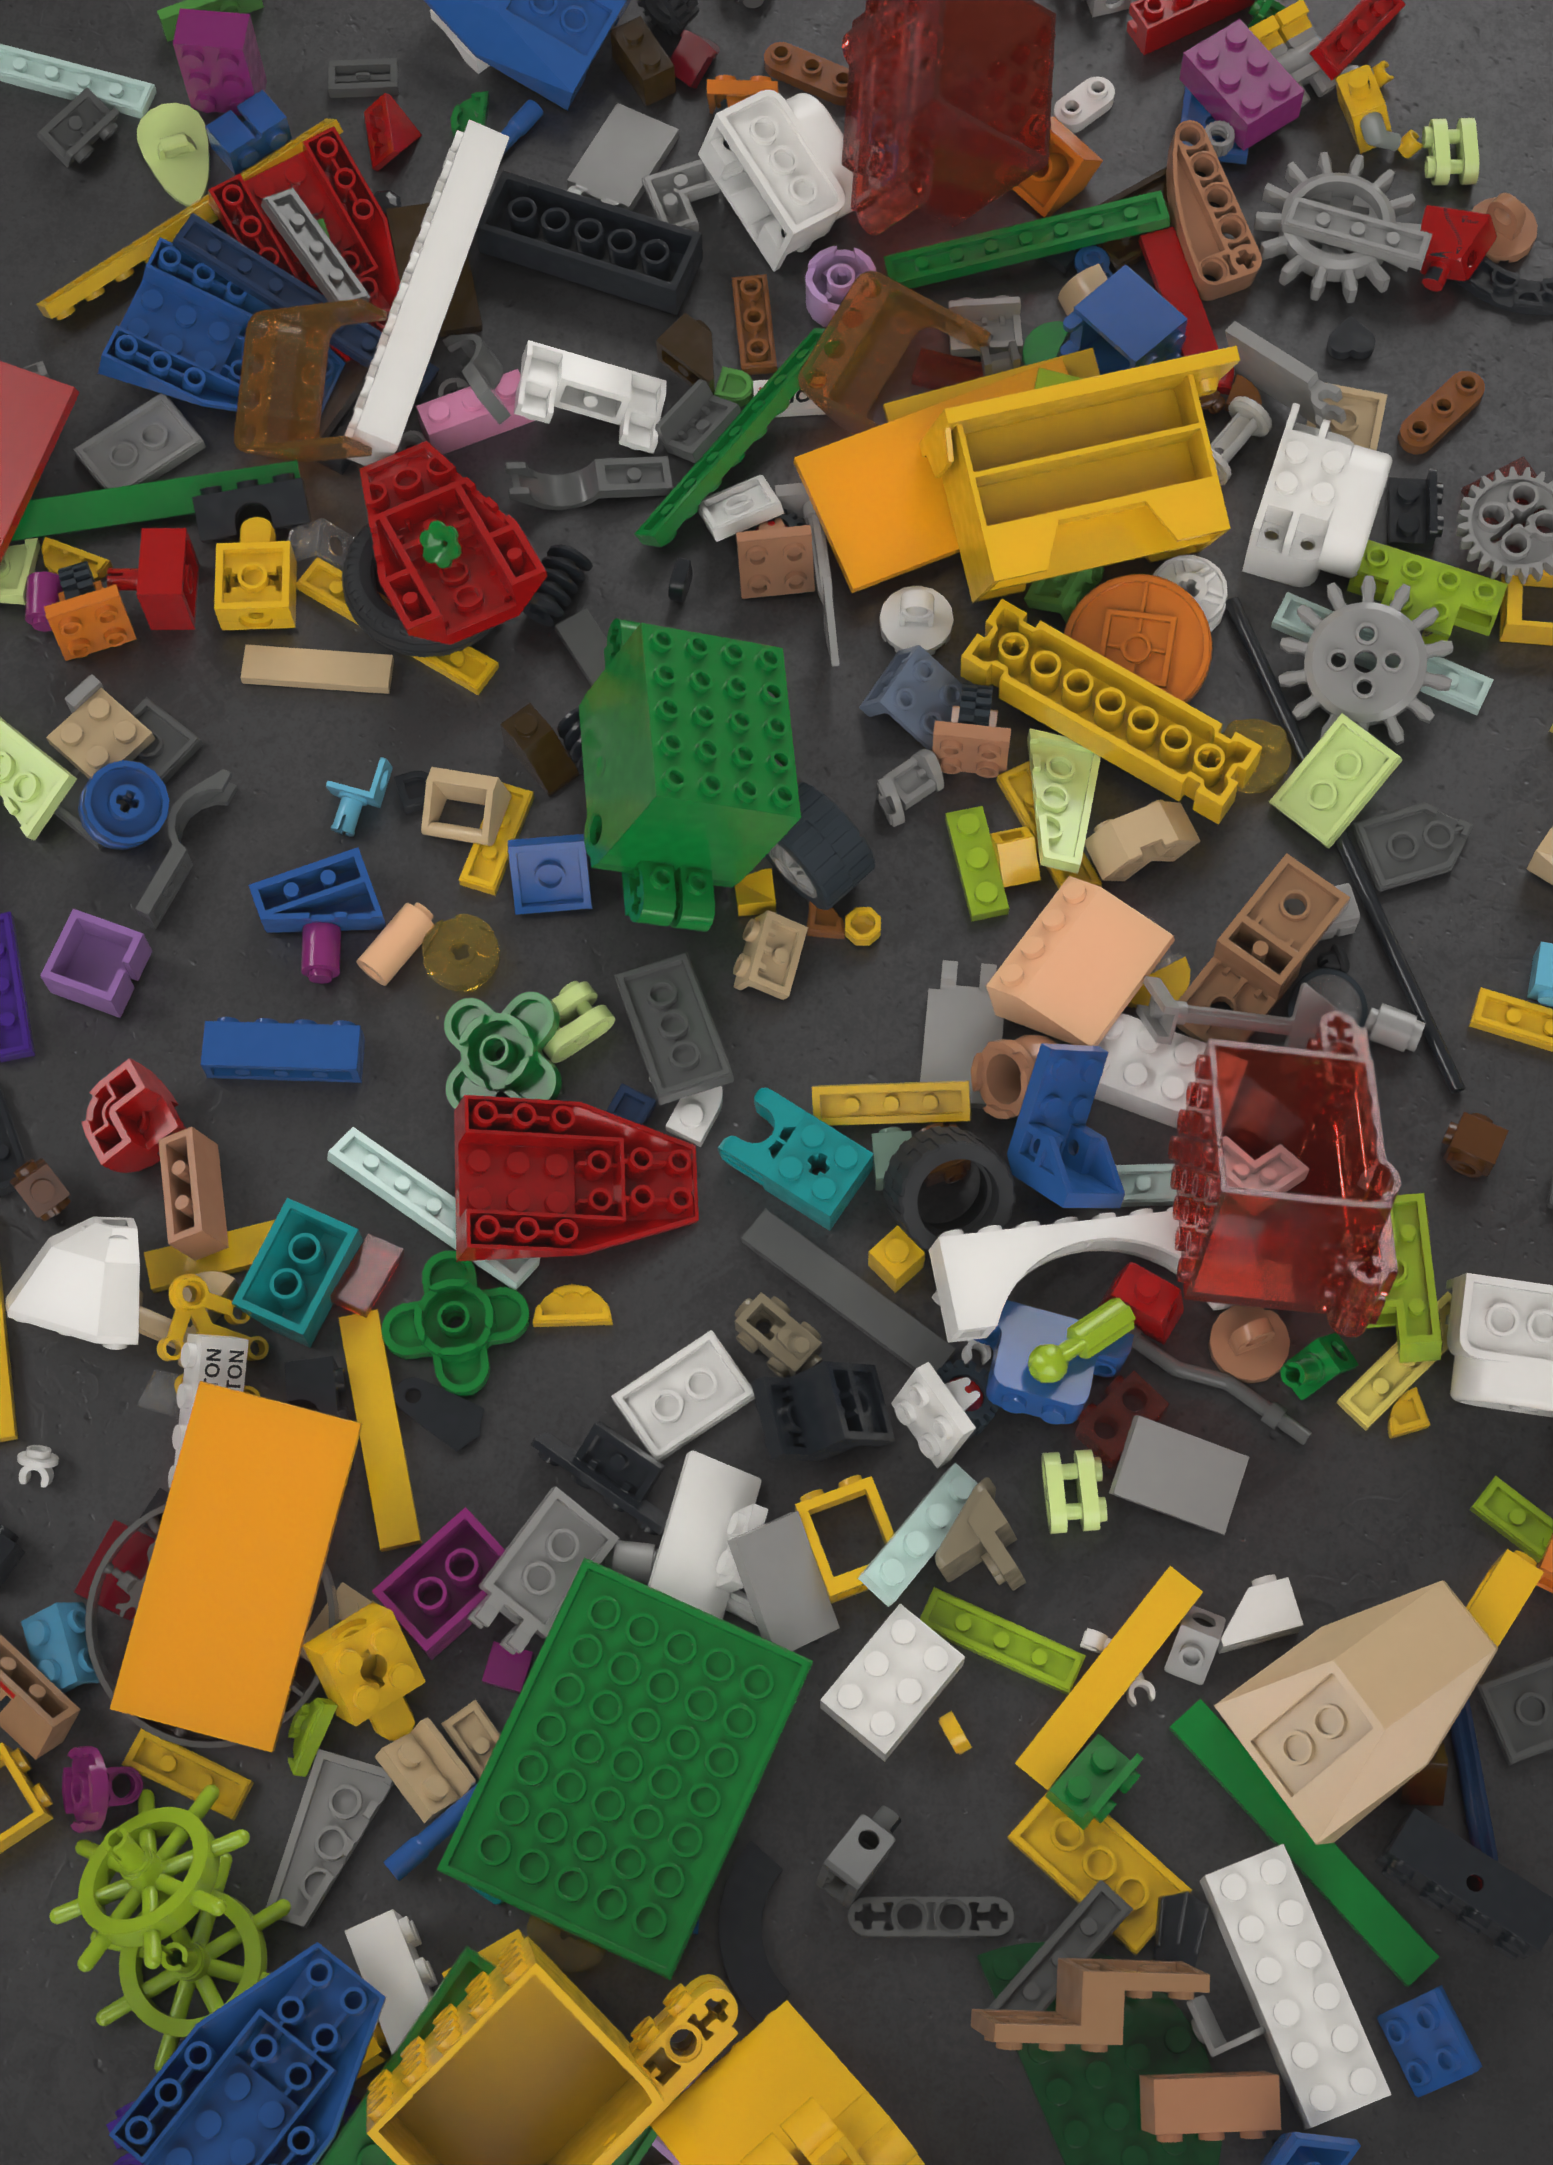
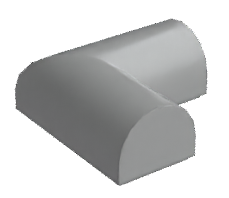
(675, 189)

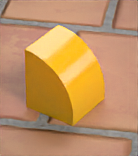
(1016, 856)

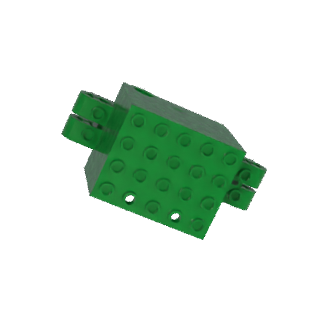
(685, 767)

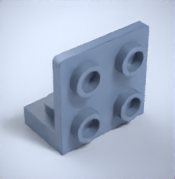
(914, 693)

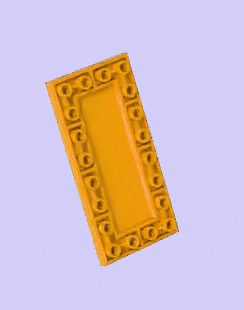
(881, 495)
(236, 1566)

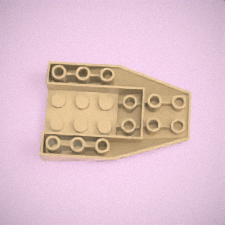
(1360, 1705)

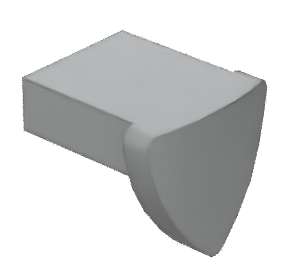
(917, 777)

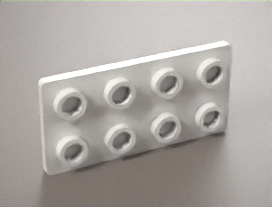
(706, 1511)

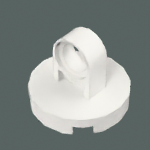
(916, 618)

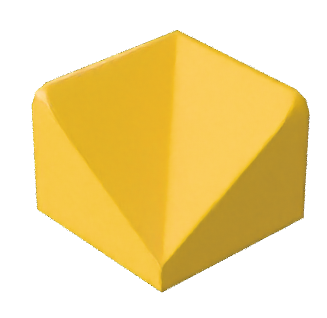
(756, 893)

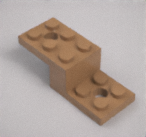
(1264, 947)
(1089, 2003)

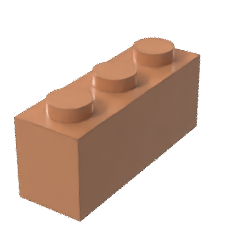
(193, 1193)
(1210, 2104)

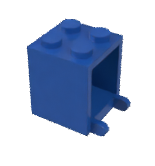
(1125, 324)

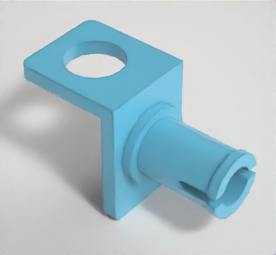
(353, 799)

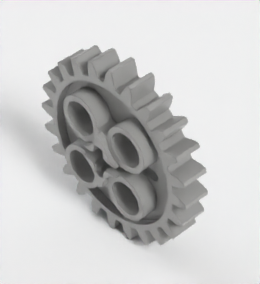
(1497, 502)

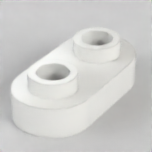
(1086, 102)

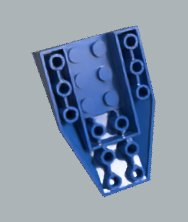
(535, 41)
(188, 333)
(261, 2072)

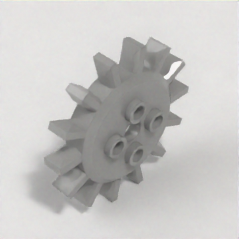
(1339, 190)
(1392, 688)

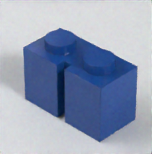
(246, 142)

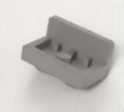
(996, 315)

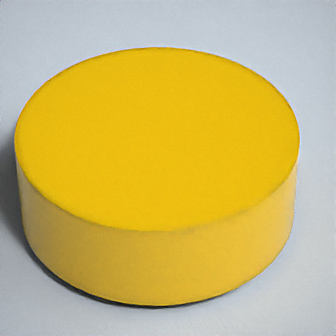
(954, 1733)

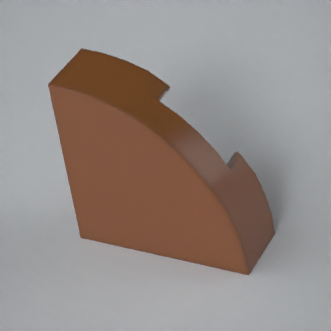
(1243, 387)
(824, 923)

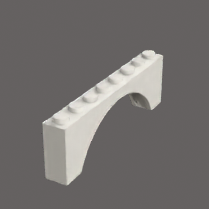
(981, 1268)

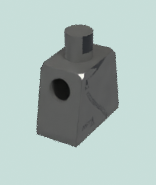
(850, 1865)

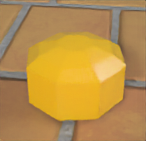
(862, 926)

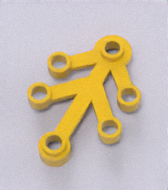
(196, 1310)

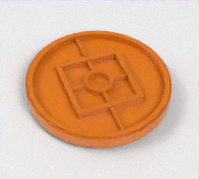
(1147, 629)

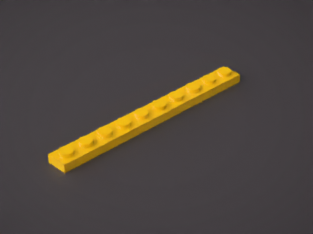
(121, 264)

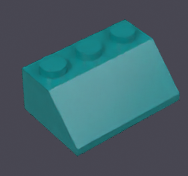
(297, 1272)

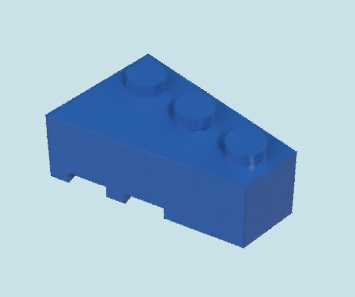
(323, 891)

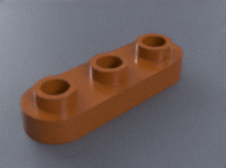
(794, 71)
(1438, 423)

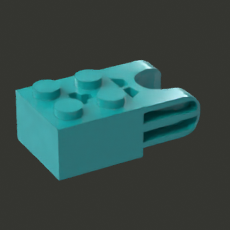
(790, 1154)

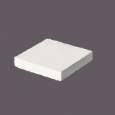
(740, 507)

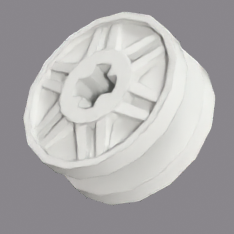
(1202, 581)

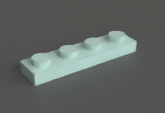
(918, 1536)

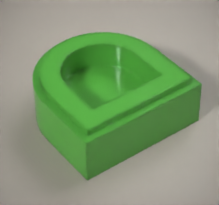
(734, 386)

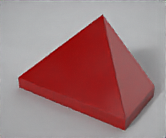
(388, 131)

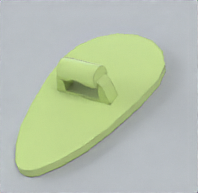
(176, 150)

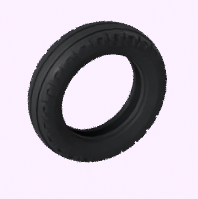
(375, 615)

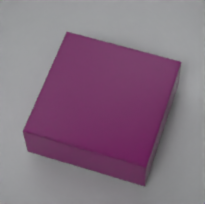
(507, 1670)

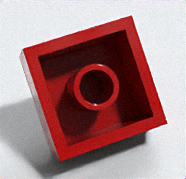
(164, 580)

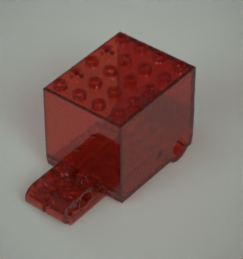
(945, 105)
(1328, 1237)

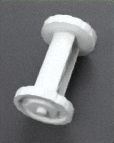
(1247, 421)

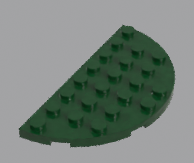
(1095, 2096)

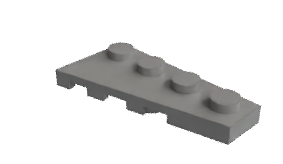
(328, 1826)

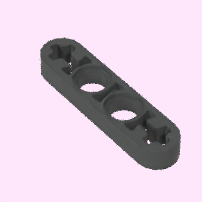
(930, 1909)

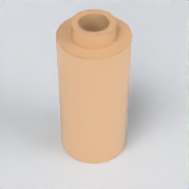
(396, 943)

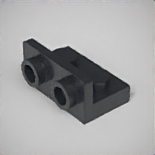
(1413, 512)

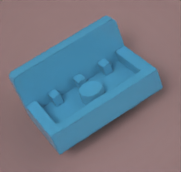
(60, 1645)

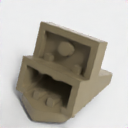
(979, 1536)

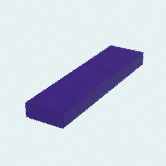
(15, 1025)

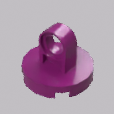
(89, 1788)

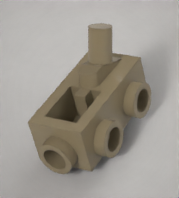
(788, 1344)

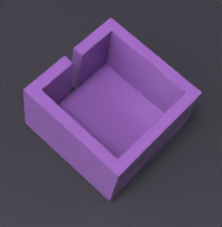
(96, 963)

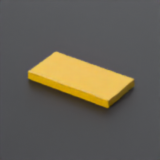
(1103, 1852)

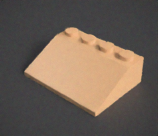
(1078, 965)

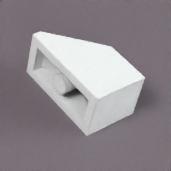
(1262, 1615)

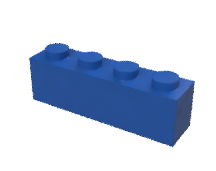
(283, 1050)

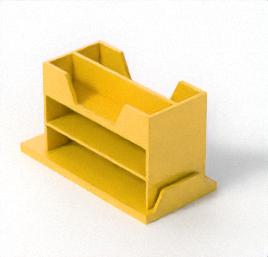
(1082, 473)

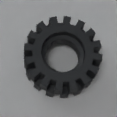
(670, 14)

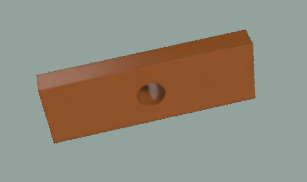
(754, 339)

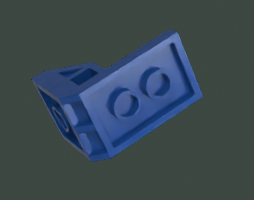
(1055, 1126)

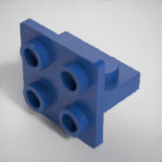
(1429, 2042)

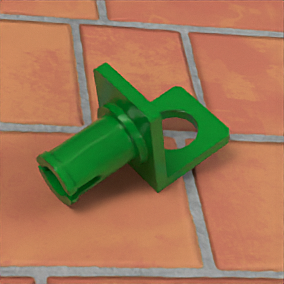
(1317, 1365)

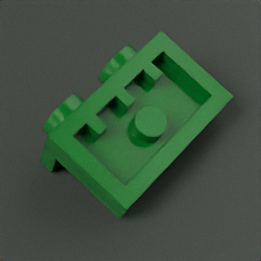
(1092, 1780)

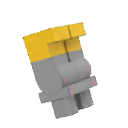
(1290, 40)

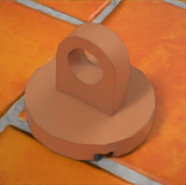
(1513, 226)
(1249, 1343)

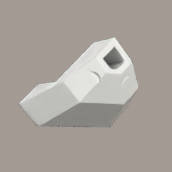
(84, 1284)

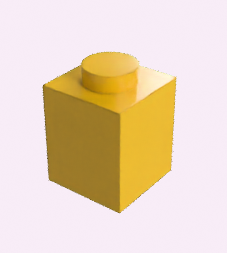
(896, 1259)

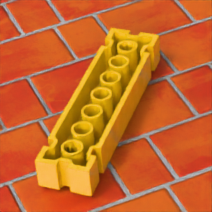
(1110, 711)

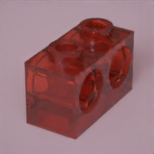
(1114, 1413)

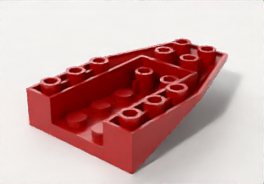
(331, 190)
(563, 1179)

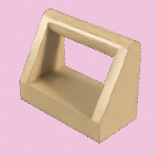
(468, 788)

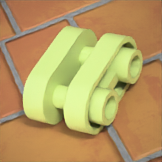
(1439, 162)
(575, 1001)
(1086, 1472)

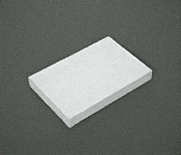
(684, 1396)

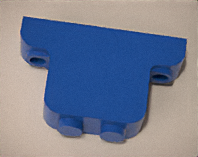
(1009, 1378)

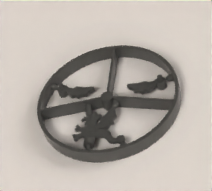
(133, 1586)

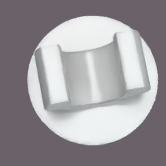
(39, 1459)

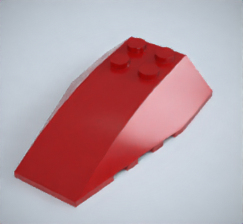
(496, 562)

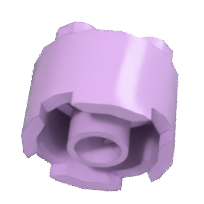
(830, 278)

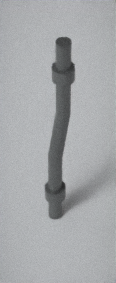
(1272, 1413)

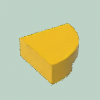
(1407, 1415)

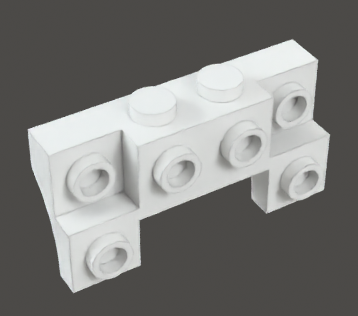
(591, 389)

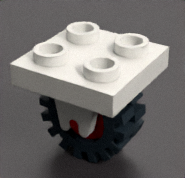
(944, 1408)

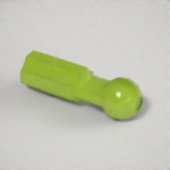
(1084, 1339)

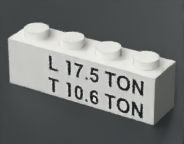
(211, 1360)

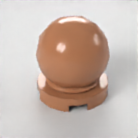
(1004, 1073)

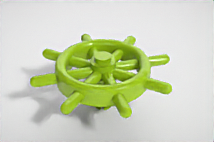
(149, 1878)
(193, 1964)

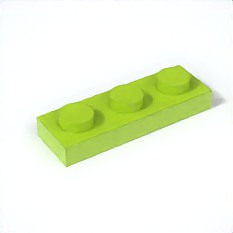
(977, 863)

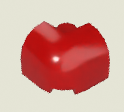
(129, 1117)

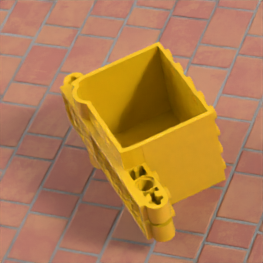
(540, 2072)
(781, 2103)

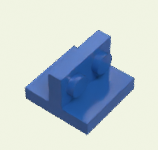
(549, 874)

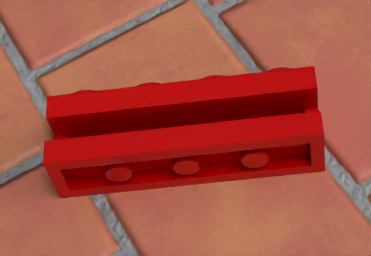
(1165, 21)

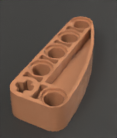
(1200, 225)

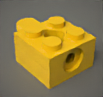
(255, 580)
(357, 1680)

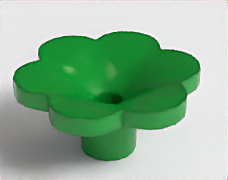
(440, 544)

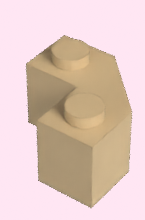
(1145, 835)

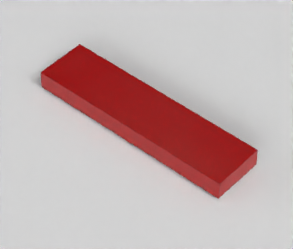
(1354, 34)
(1176, 285)

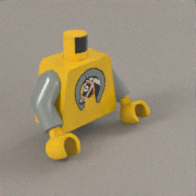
(1367, 112)

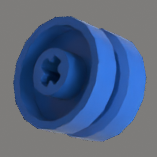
(139, 789)

